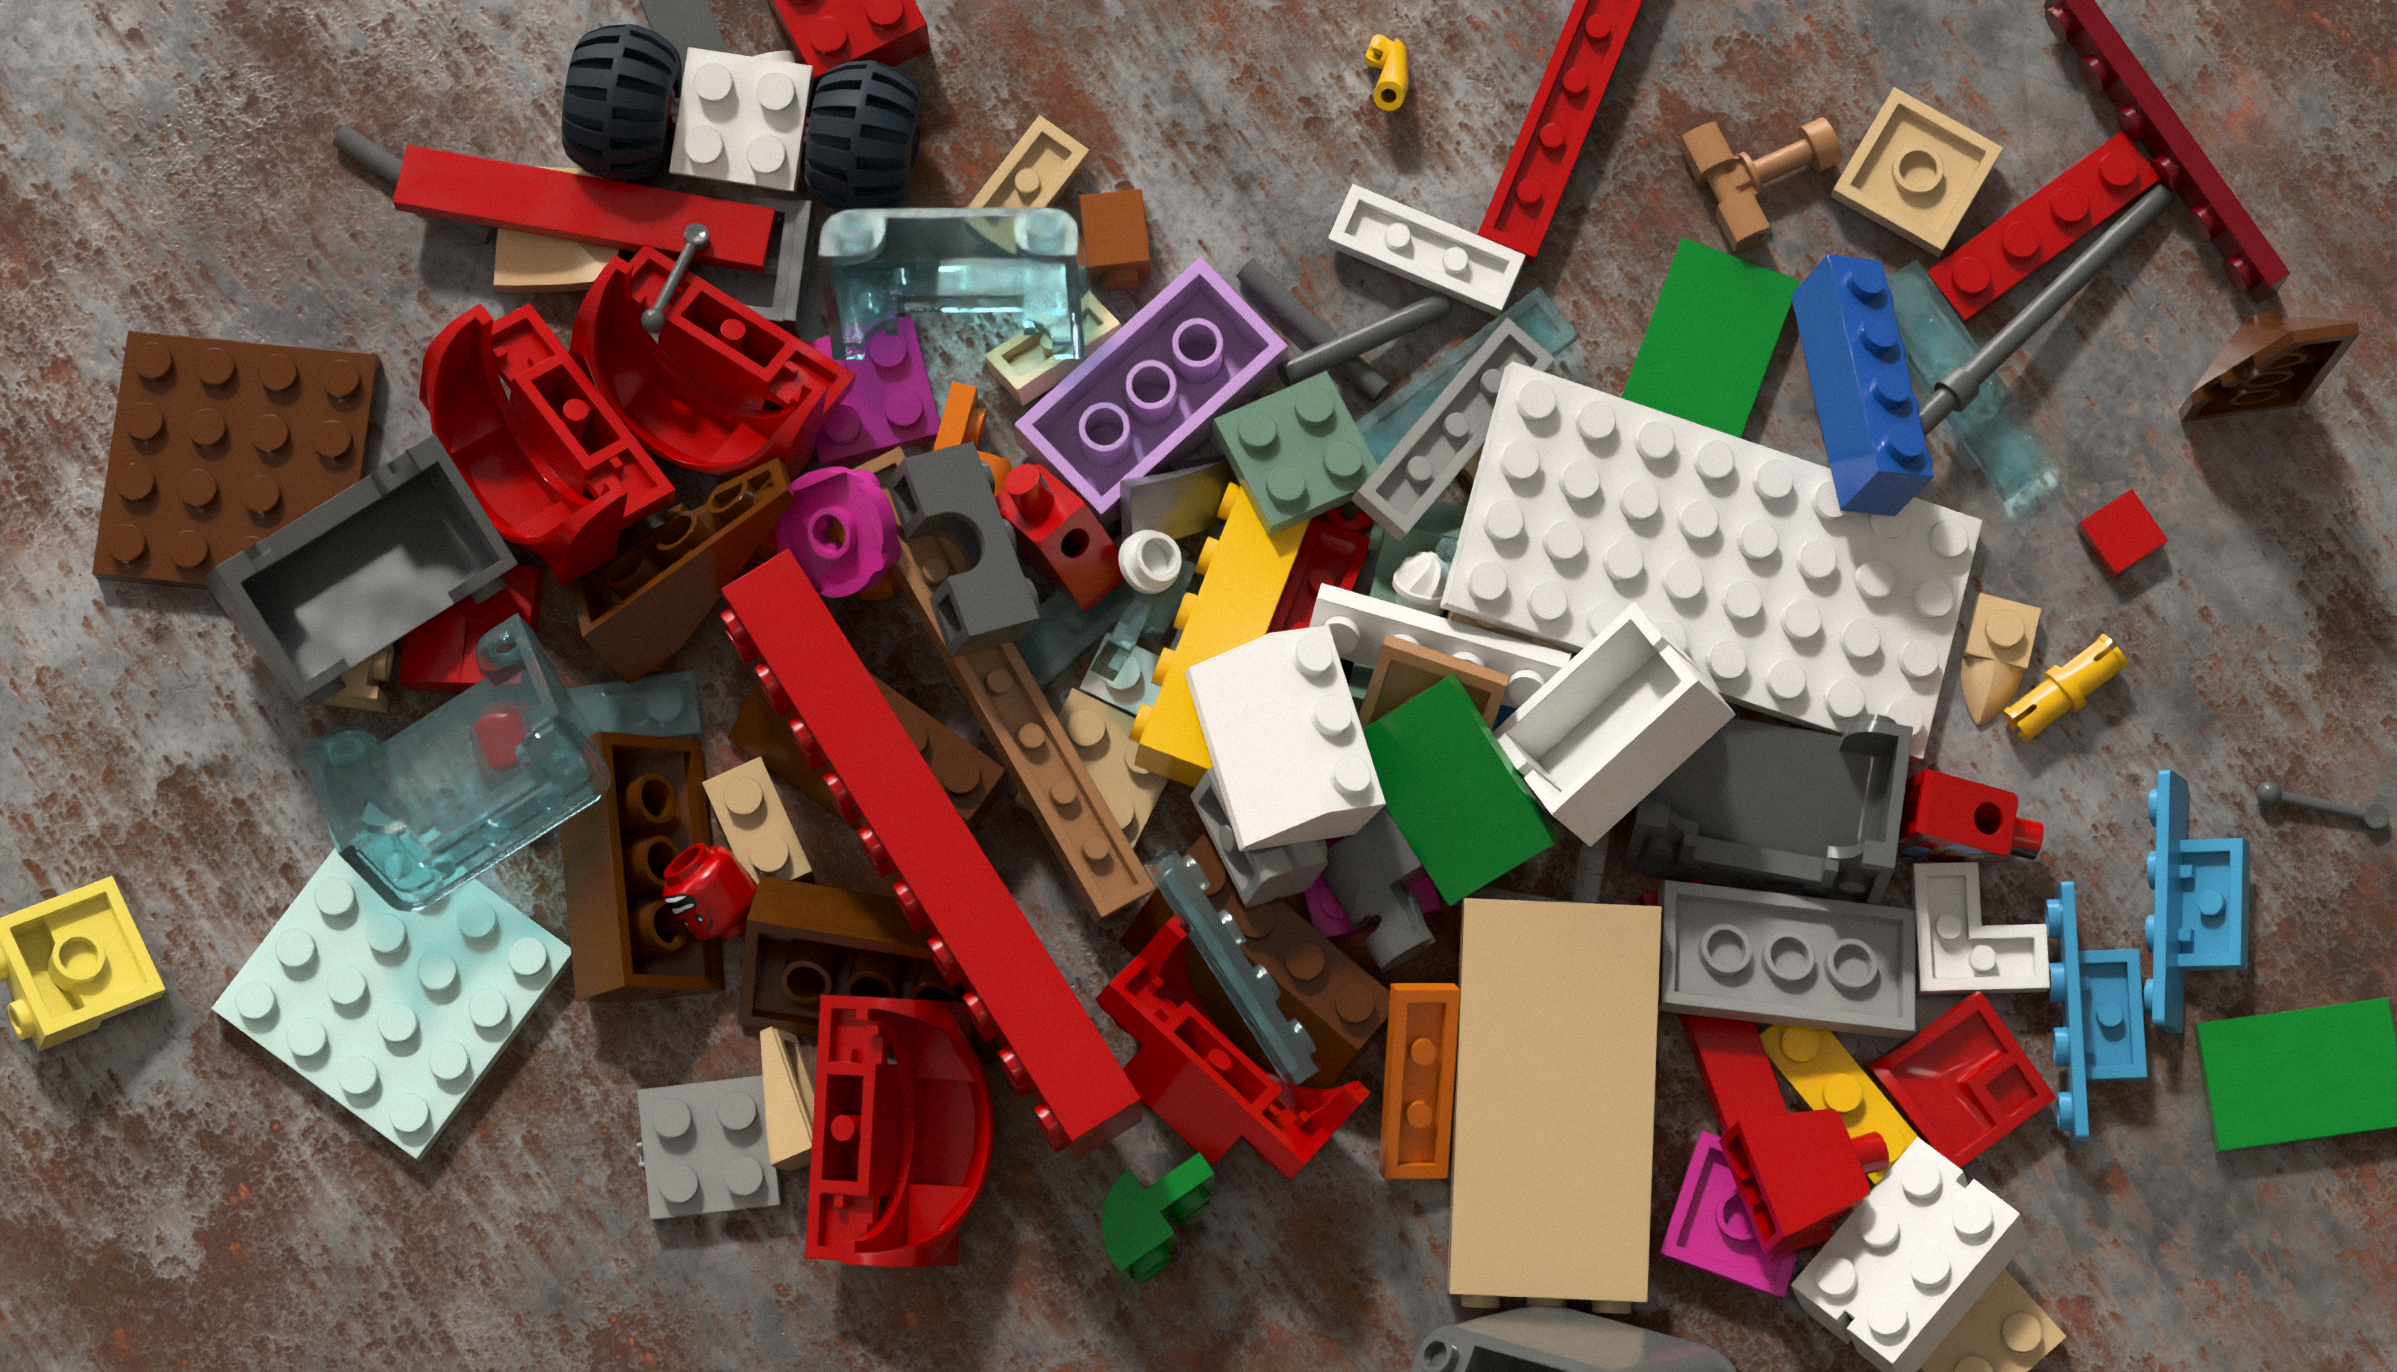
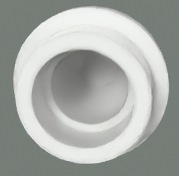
(1421, 582)

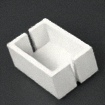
(1612, 724)
(1910, 1260)

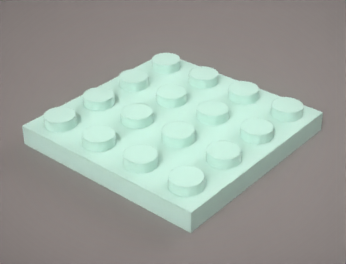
(390, 1003)

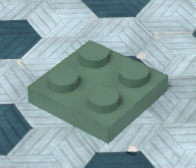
(1295, 452)

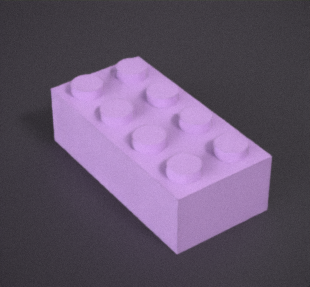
(1152, 390)

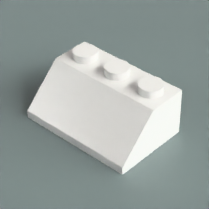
(1285, 739)

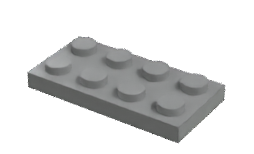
(1787, 959)

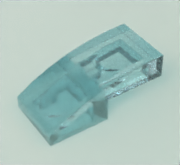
(1146, 616)

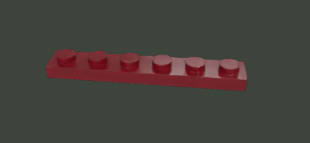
(2176, 155)

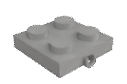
(706, 1148)

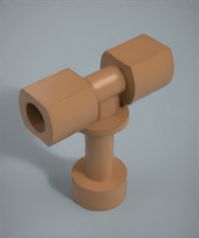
(1740, 181)

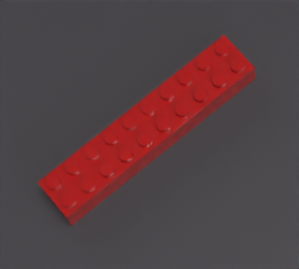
(932, 855)

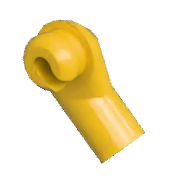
(1394, 80)

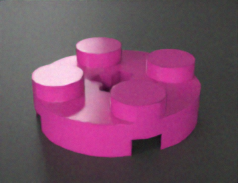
(868, 524)

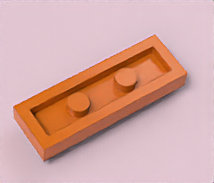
(1419, 1080)

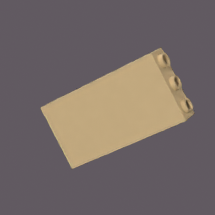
(1554, 1103)

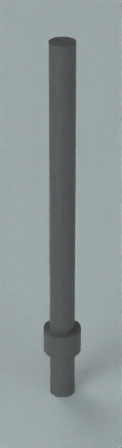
(1962, 384)

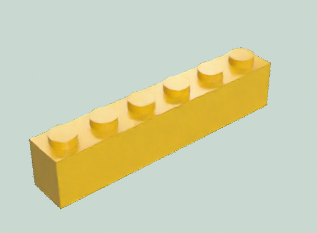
(1234, 606)

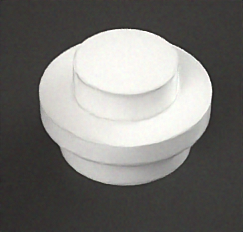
(1149, 561)

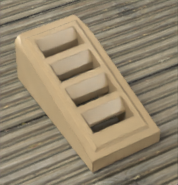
(787, 1100)

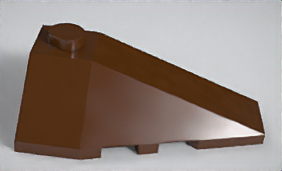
(2269, 365)
(669, 578)

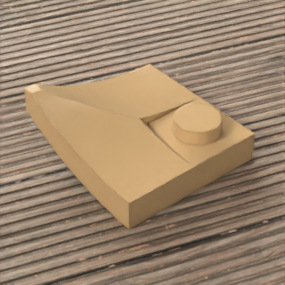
(546, 263)

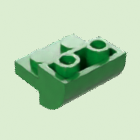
(1137, 1218)

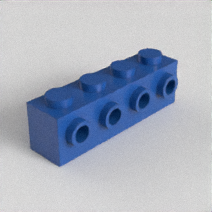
(1862, 386)

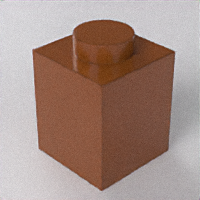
(1115, 239)

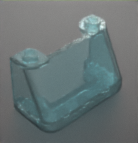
(953, 262)
(461, 780)

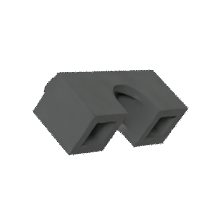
(954, 498)

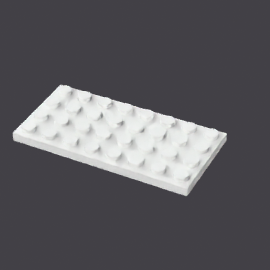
(1721, 545)

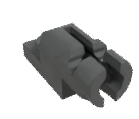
(1370, 883)

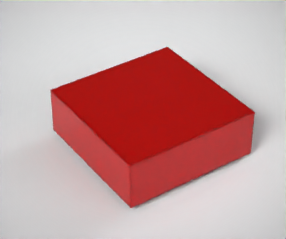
(2122, 533)

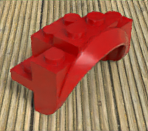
(710, 379)
(552, 459)
(1202, 1079)
(896, 1132)

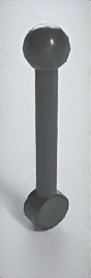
(695, 239)
(2372, 817)

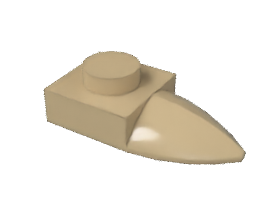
(1996, 654)

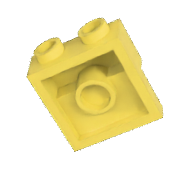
(74, 964)

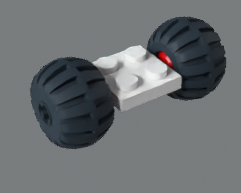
(740, 119)

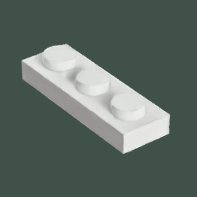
(1426, 250)

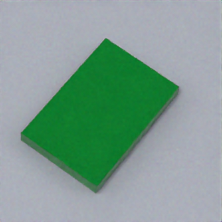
(1710, 338)
(1455, 790)
(2299, 1074)

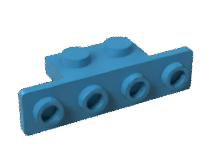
(2198, 903)
(2100, 1015)

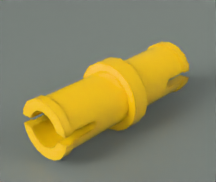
(2065, 688)

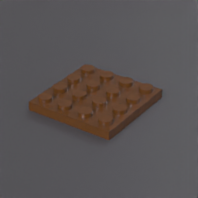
(225, 450)

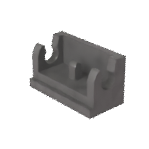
(783, 286)

